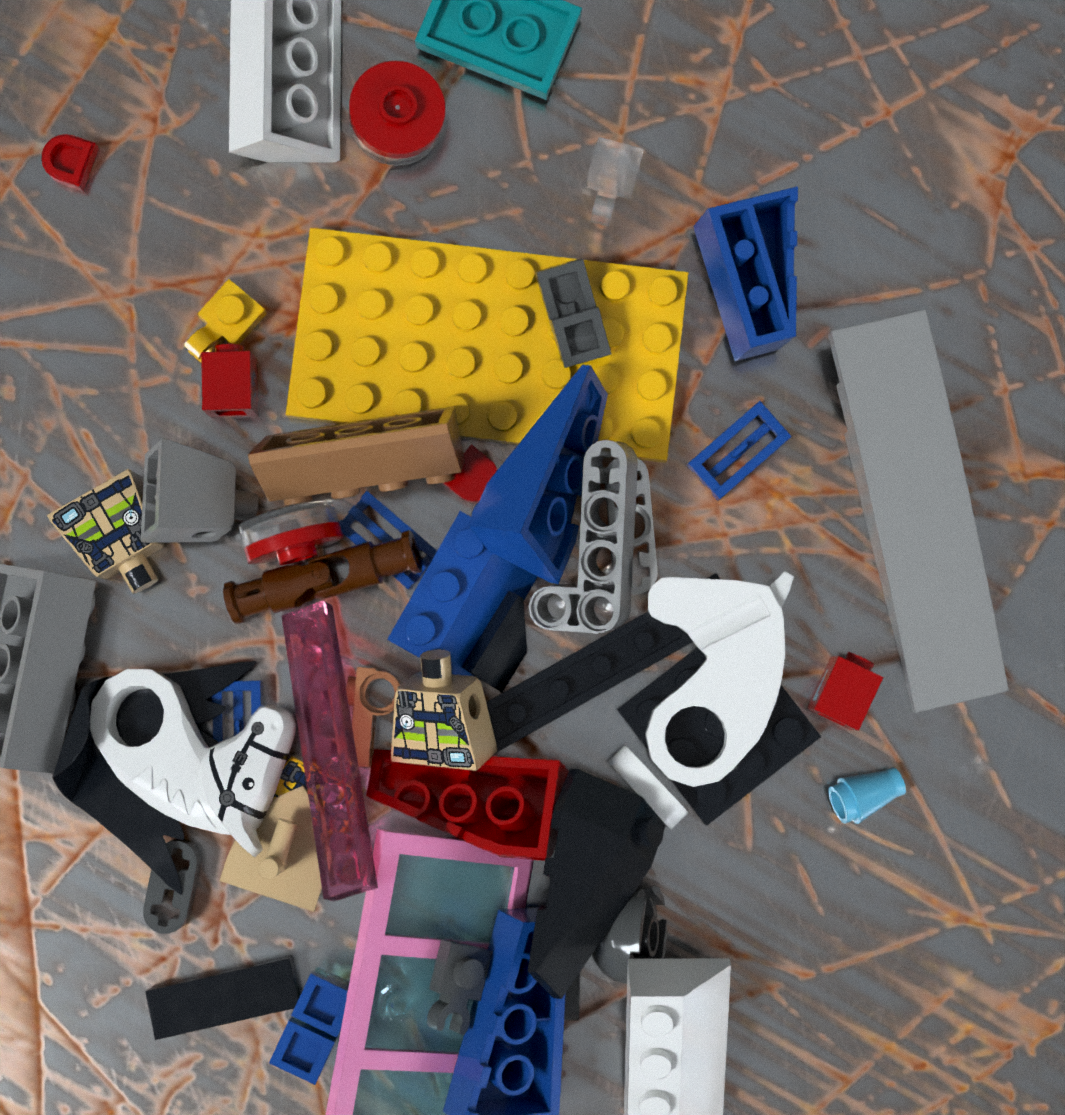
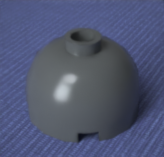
(633, 934)

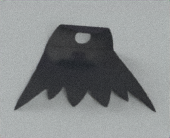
(92, 785)

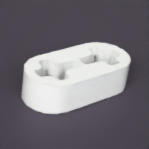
(648, 787)

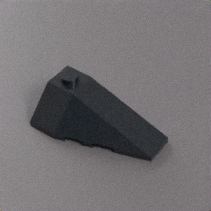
(598, 862)

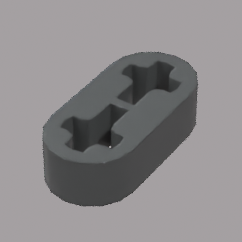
(158, 890)

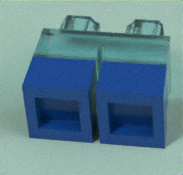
(313, 1026)

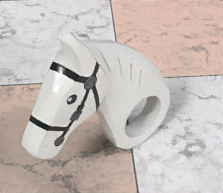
(177, 772)

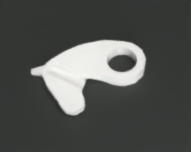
(744, 649)

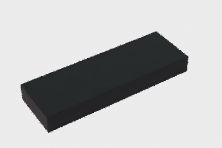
(223, 997)

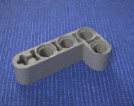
(594, 536)

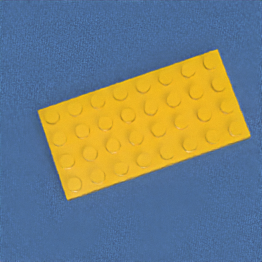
(466, 327)

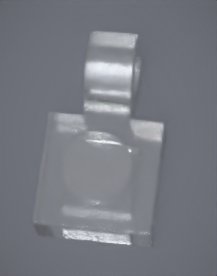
(612, 175)

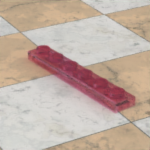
(329, 753)

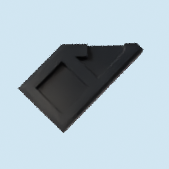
(500, 645)

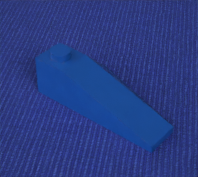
(534, 492)

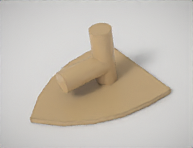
(288, 863)

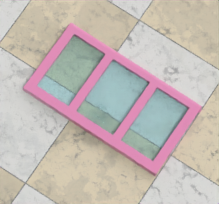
(424, 894)

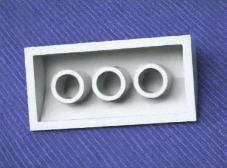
(285, 80)
(676, 1036)

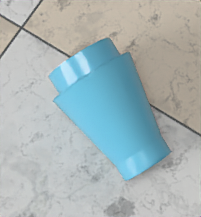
(862, 795)

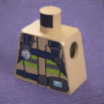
(107, 530)
(441, 718)

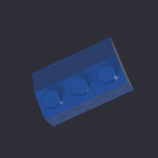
(458, 596)

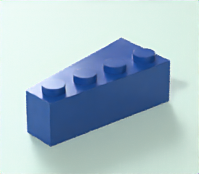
(514, 1033)

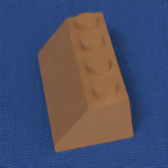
(359, 455)

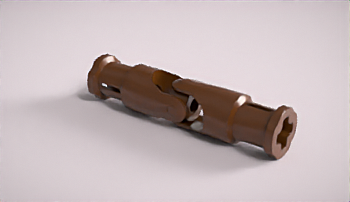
(296, 585)

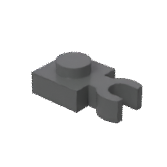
(457, 976)

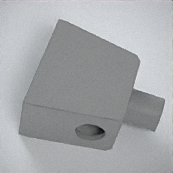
(190, 495)

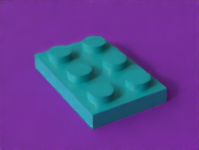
(502, 39)

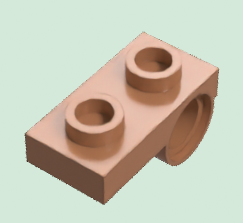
(365, 712)

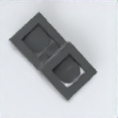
(573, 313)

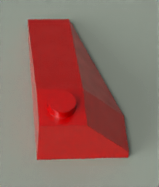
(497, 808)

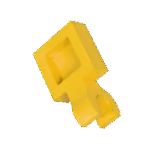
(228, 317)

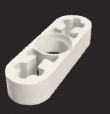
(645, 560)

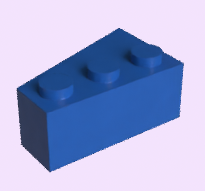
(752, 269)

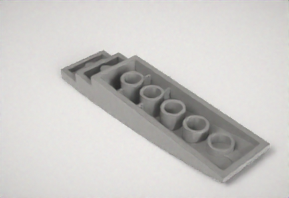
(918, 510)

